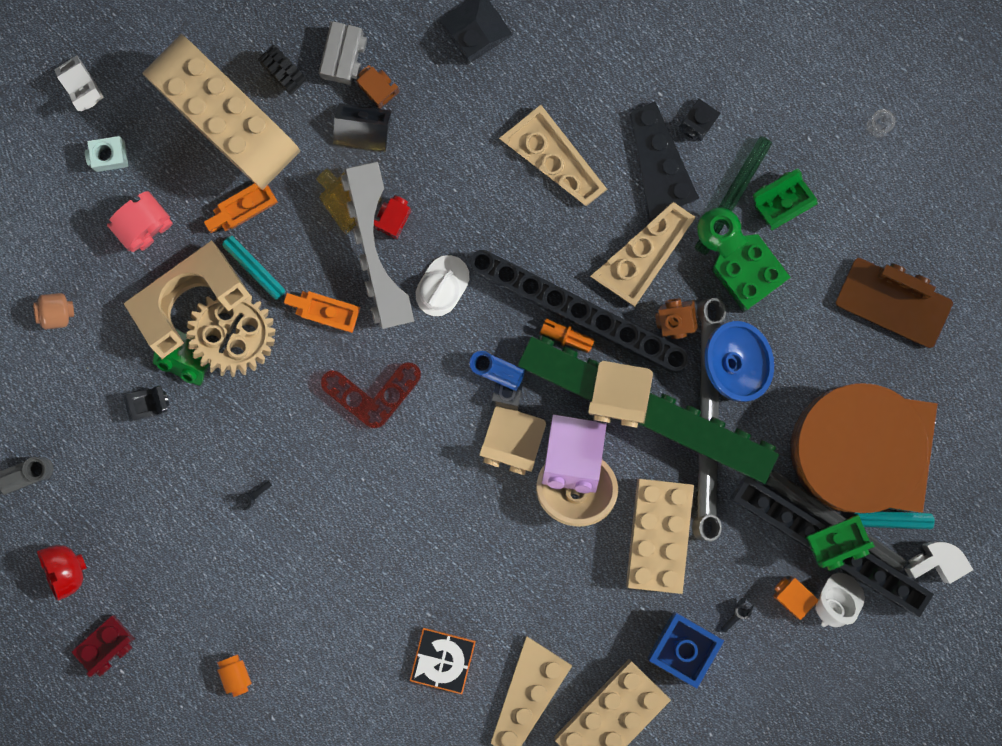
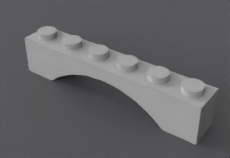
(365, 189)

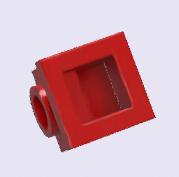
(393, 216)

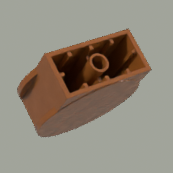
(864, 449)

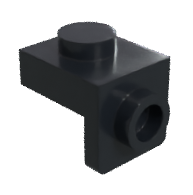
(146, 403)

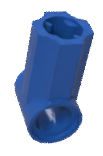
(498, 370)

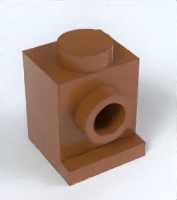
(377, 86)

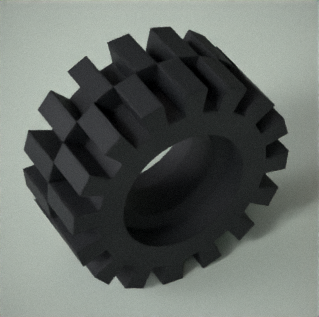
(281, 69)

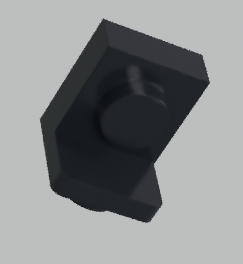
(699, 120)

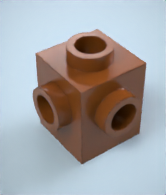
(685, 318)

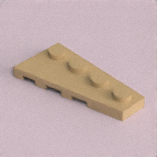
(640, 260)
(530, 691)

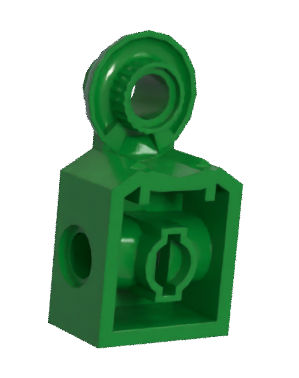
(743, 262)

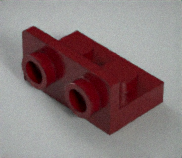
(103, 646)

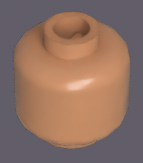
(53, 311)

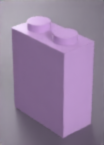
(574, 454)

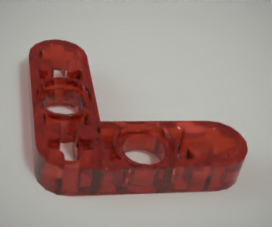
(368, 403)

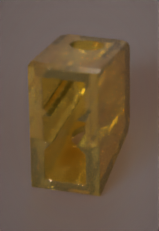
(336, 200)

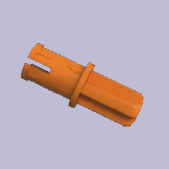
(567, 336)

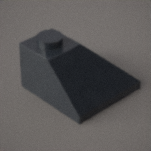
(475, 28)

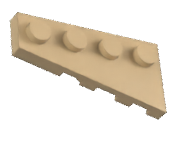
(549, 150)

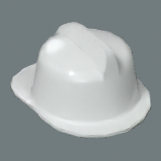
(442, 285)
(840, 601)

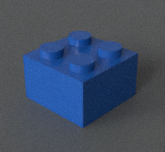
(685, 649)

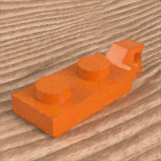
(241, 208)
(324, 310)

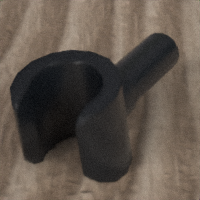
(254, 494)
(740, 613)

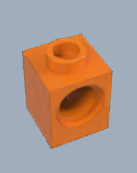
(794, 597)

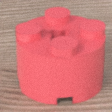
(139, 221)

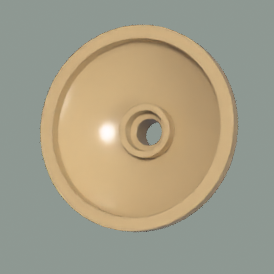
(583, 511)

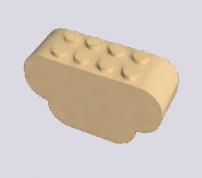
(221, 111)

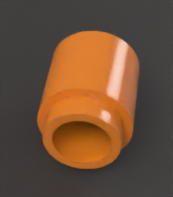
(234, 675)

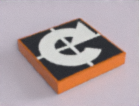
(442, 660)

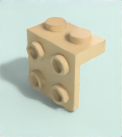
(621, 393)
(513, 440)

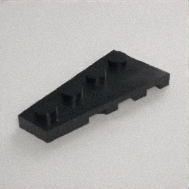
(659, 162)

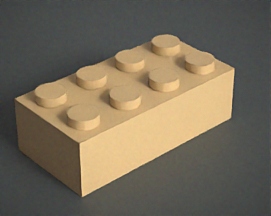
(659, 536)
(615, 711)

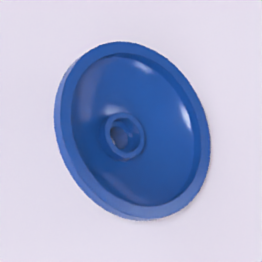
(749, 361)

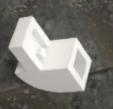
(78, 84)
(946, 559)

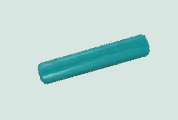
(253, 267)
(897, 520)

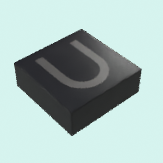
(506, 397)

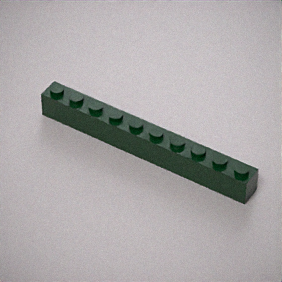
(662, 414)

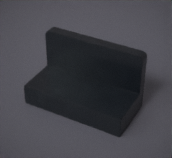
(361, 127)

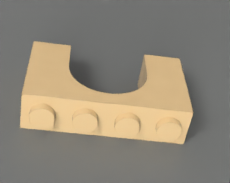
(154, 303)

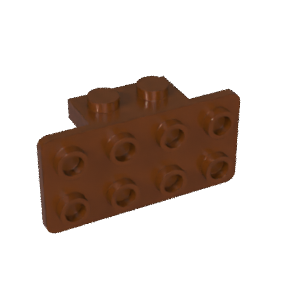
(895, 301)

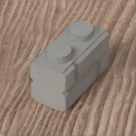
(341, 53)

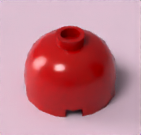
(62, 569)

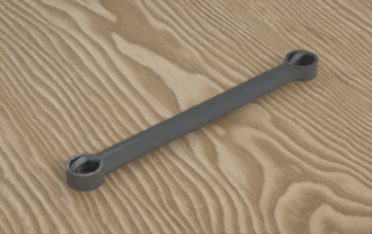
(709, 407)

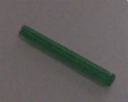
(740, 183)

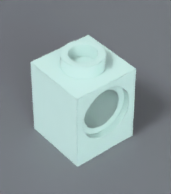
(118, 154)

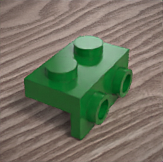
(783, 199)
(182, 363)
(840, 542)

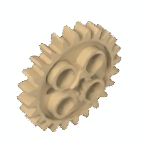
(253, 343)

